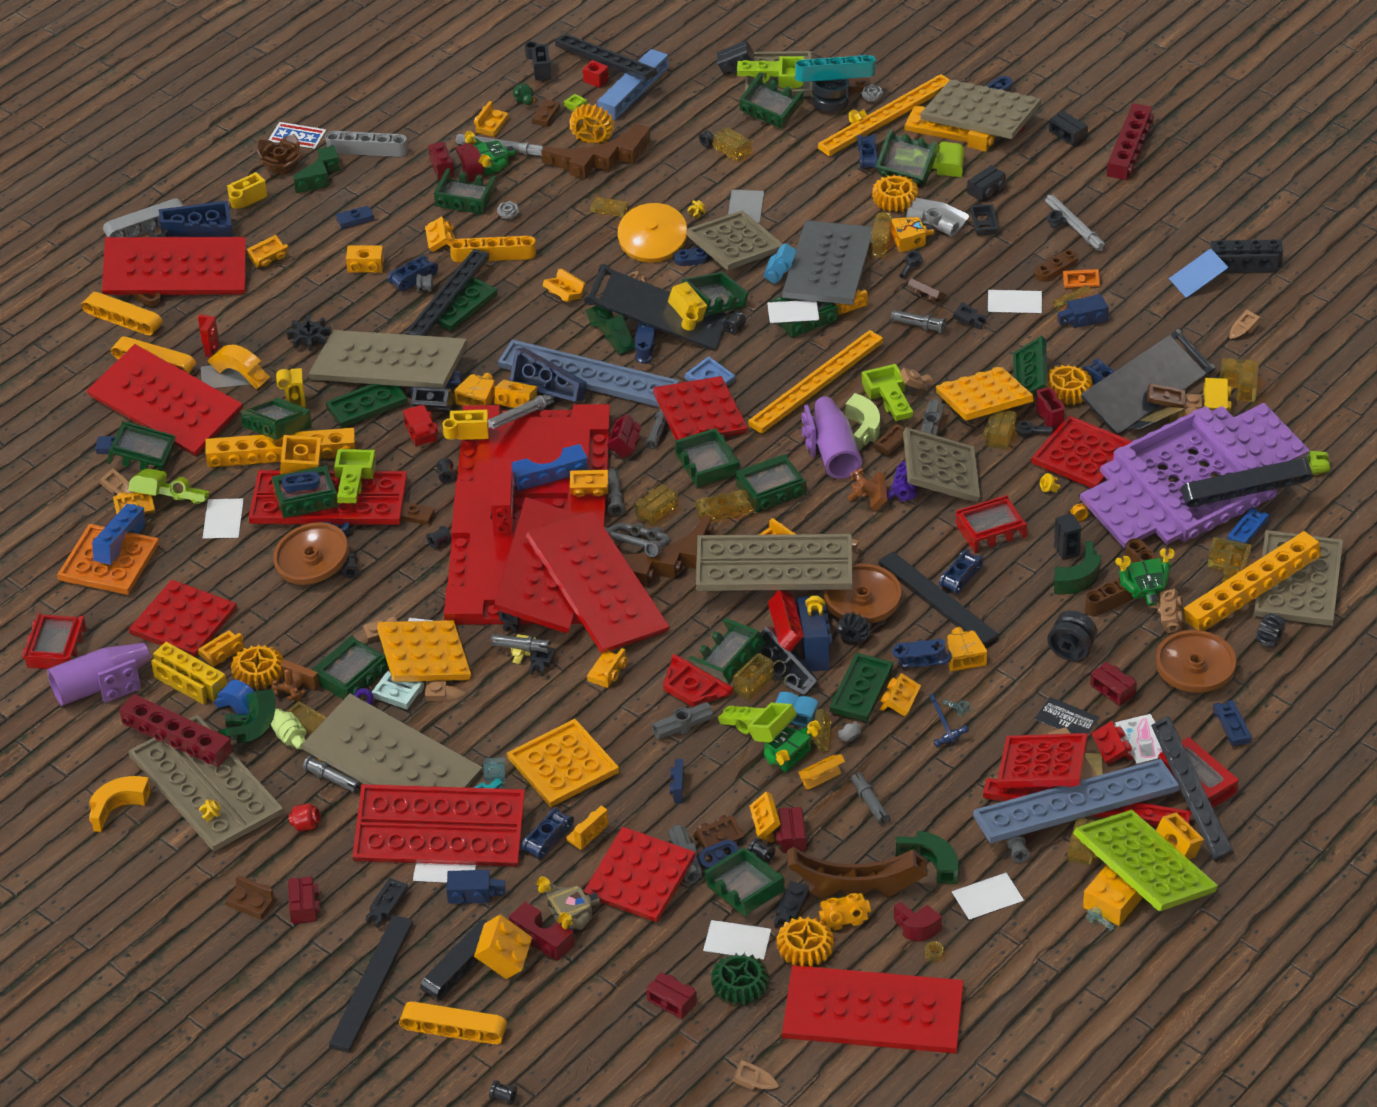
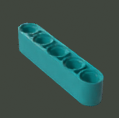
(835, 68)

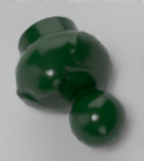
(524, 94)

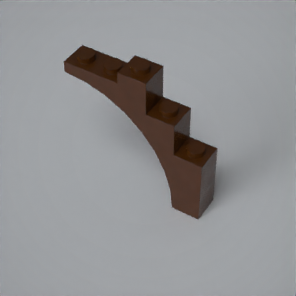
(603, 156)
(671, 558)
(885, 876)

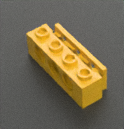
(197, 671)

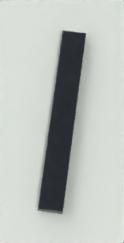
(606, 57)
(448, 293)
(937, 597)
(1192, 789)
(371, 984)

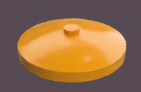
(652, 232)

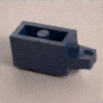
(1084, 311)
(472, 886)

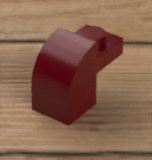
(470, 161)
(917, 925)

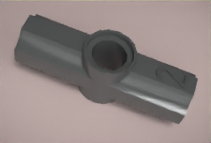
(932, 417)
(682, 720)
(679, 836)

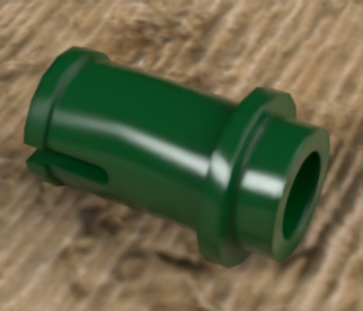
(235, 719)

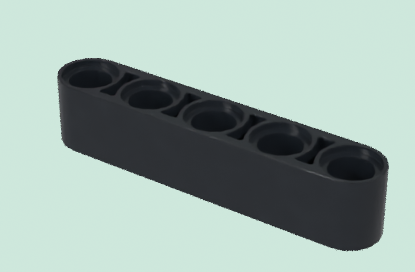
(453, 965)

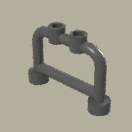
(652, 547)

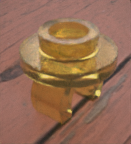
(1175, 416)

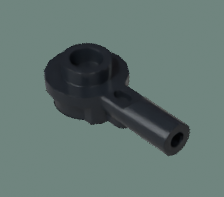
(912, 260)
(1026, 428)

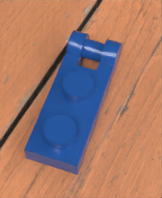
(1248, 526)

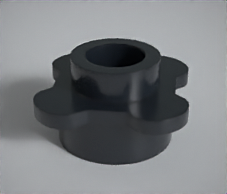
(1055, 218)

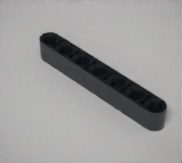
(1246, 482)

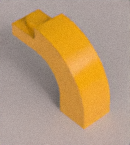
(242, 361)
(116, 793)

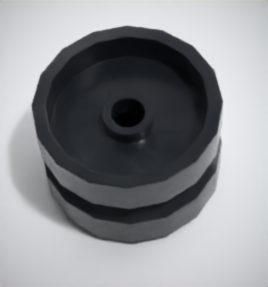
(830, 94)
(1072, 635)

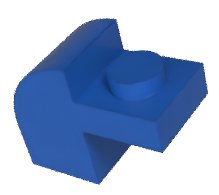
(235, 696)

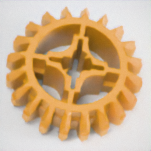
(593, 119)
(895, 193)
(1069, 383)
(257, 666)
(805, 941)

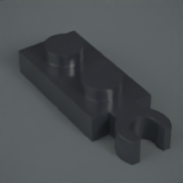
(386, 901)
(791, 903)

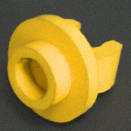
(854, 115)
(698, 207)
(1048, 483)
(815, 603)
(210, 809)

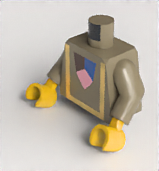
(568, 904)

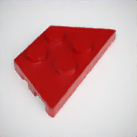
(693, 684)

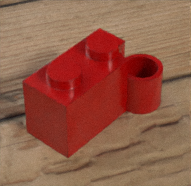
(420, 425)

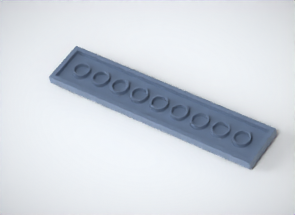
(599, 375)
(1070, 803)

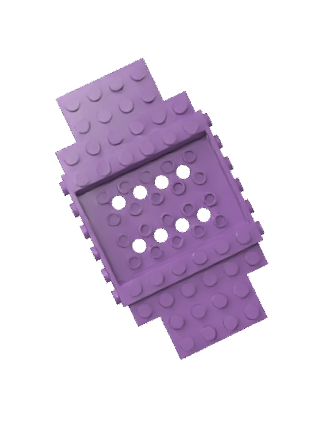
(1144, 502)

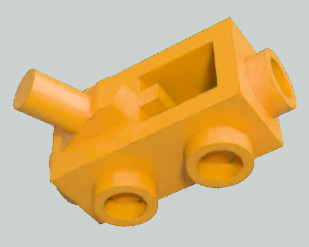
(844, 910)

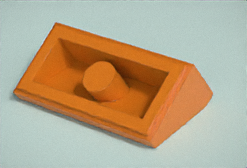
(1081, 278)

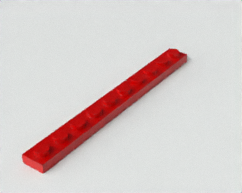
(1149, 813)

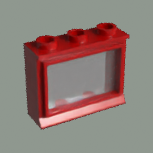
(988, 521)
(53, 640)

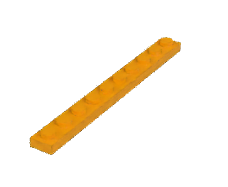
(883, 115)
(815, 382)

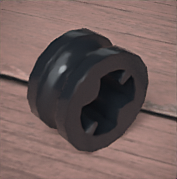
(706, 139)

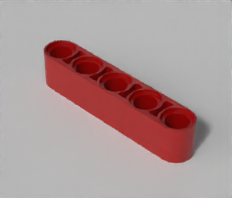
(785, 619)

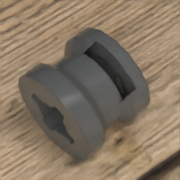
(424, 283)

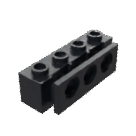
(1249, 255)

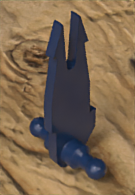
(951, 735)

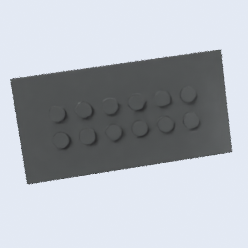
(828, 262)

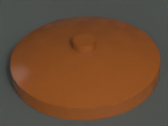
(311, 553)
(873, 594)
(1195, 661)

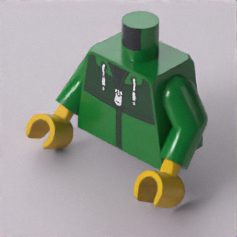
(493, 154)
(1145, 577)
(790, 746)

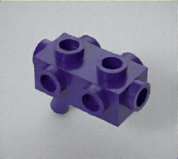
(901, 486)

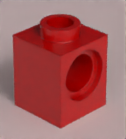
(595, 74)

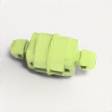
(288, 728)

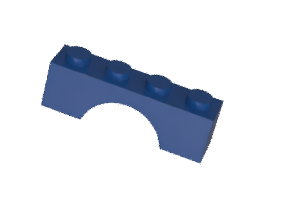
(531, 474)
(108, 542)

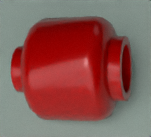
(305, 817)

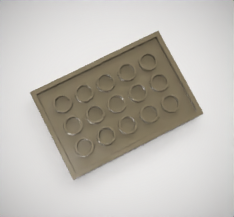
(981, 109)
(1309, 592)

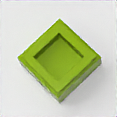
(574, 101)

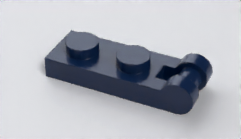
(1232, 723)

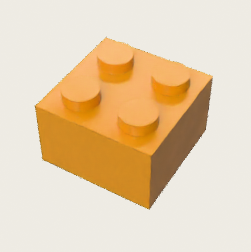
(300, 453)
(1111, 896)
(503, 946)

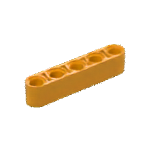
(498, 248)
(122, 313)
(180, 360)
(453, 1022)

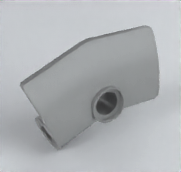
(939, 214)

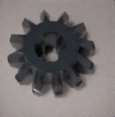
(854, 628)
(1271, 630)

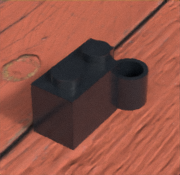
(541, 61)

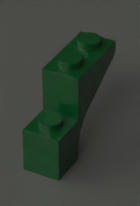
(316, 175)
(612, 327)

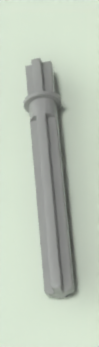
(526, 148)
(1090, 237)
(538, 403)

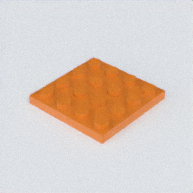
(121, 574)

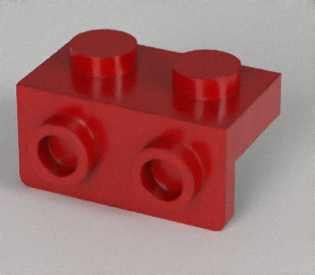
(208, 334)
(1112, 743)

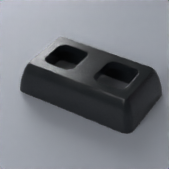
(984, 210)

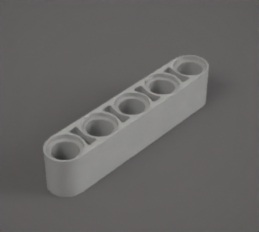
(367, 143)
(138, 222)

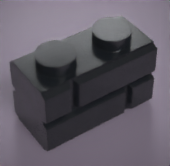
(728, 57)
(1068, 128)
(986, 183)
(433, 398)
(1067, 536)

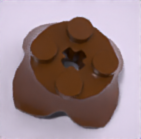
(280, 156)

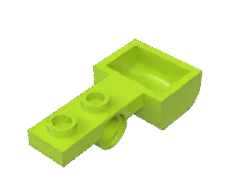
(783, 69)
(949, 159)
(889, 385)
(351, 467)
(154, 483)
(762, 723)

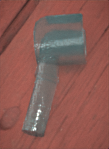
(961, 707)
(1095, 914)

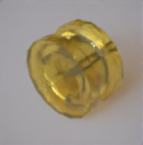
(933, 957)

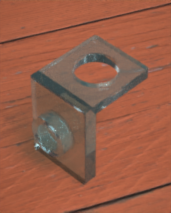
(494, 769)

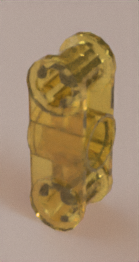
(880, 234)
(724, 505)

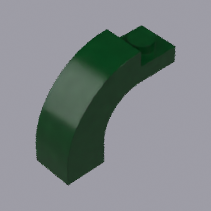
(1079, 577)
(260, 715)
(935, 850)

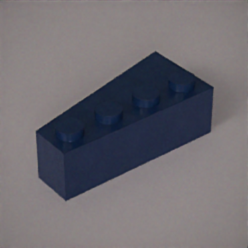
(197, 220)
(548, 377)
(816, 636)

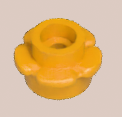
(1080, 512)

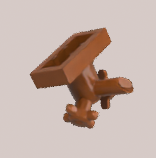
(874, 488)
(294, 678)

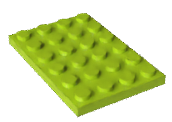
(1145, 860)

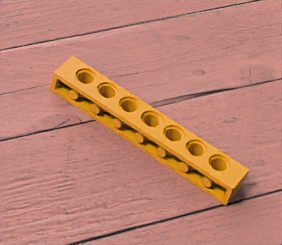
(263, 449)
(1252, 581)

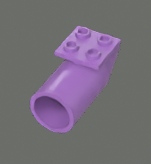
(834, 438)
(105, 670)

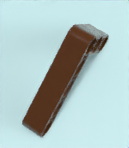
(1112, 593)

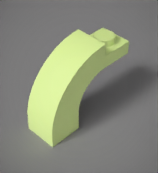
(867, 414)

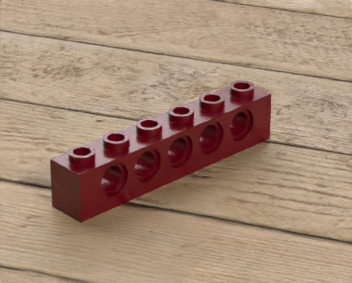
(1130, 141)
(175, 730)

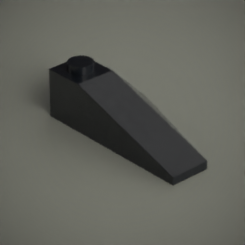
(787, 666)

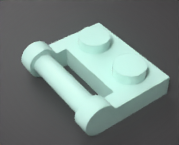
(397, 693)

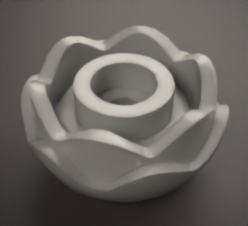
(872, 93)
(508, 210)
(850, 732)

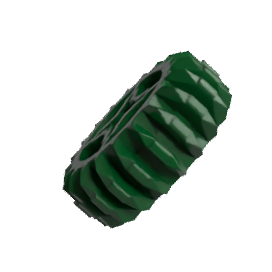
(739, 973)

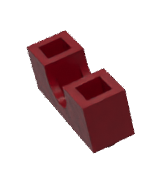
(552, 941)

